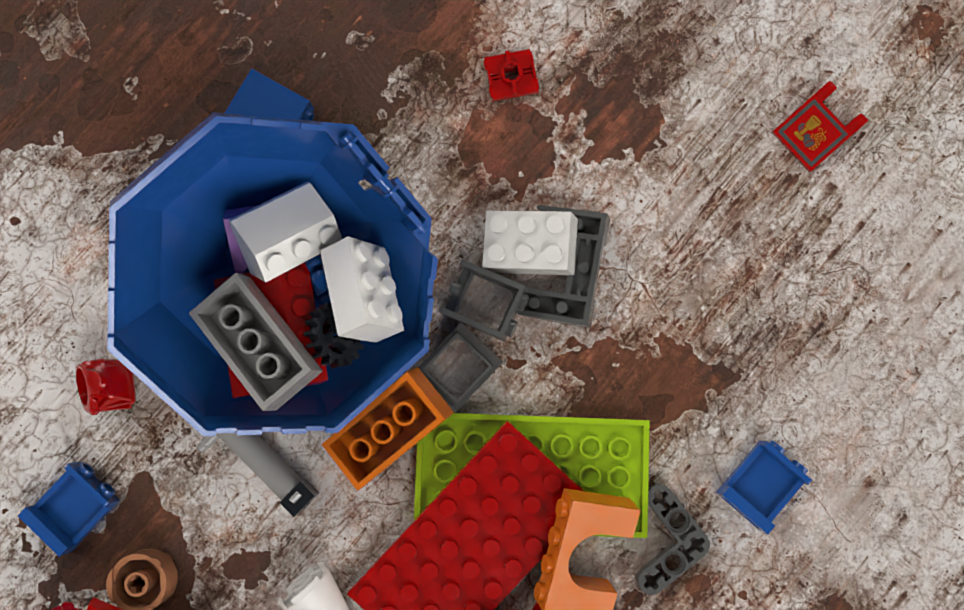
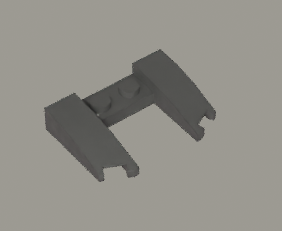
(577, 302)

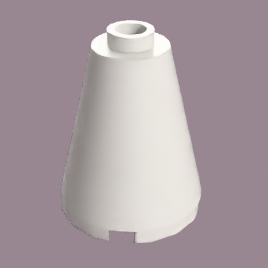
(314, 592)

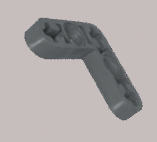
(682, 538)

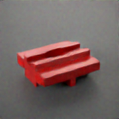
(503, 88)

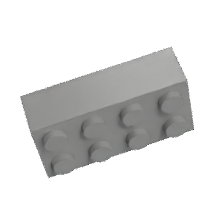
(255, 342)

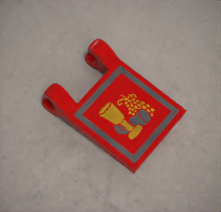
(815, 131)

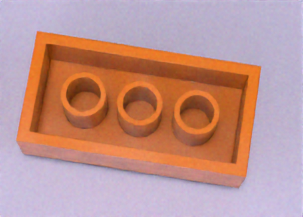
(387, 428)

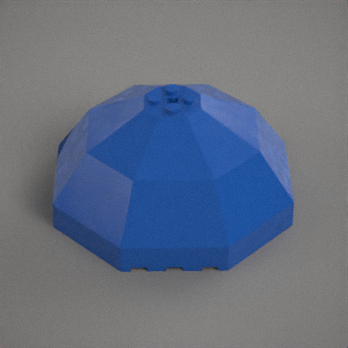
(174, 244)

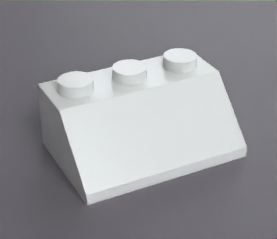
(285, 231)

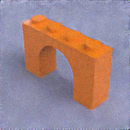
(577, 518)

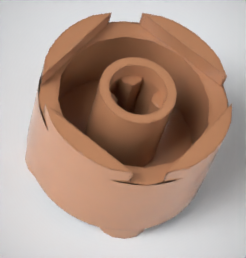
(151, 565)

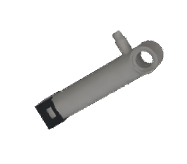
(269, 467)

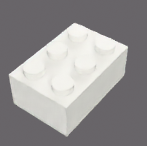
(530, 242)
(361, 290)

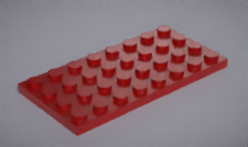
(473, 535)

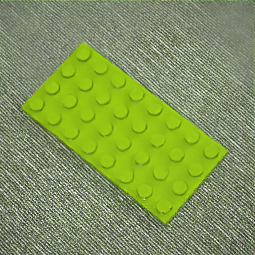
(593, 452)

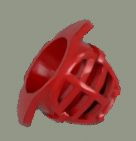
(105, 386)

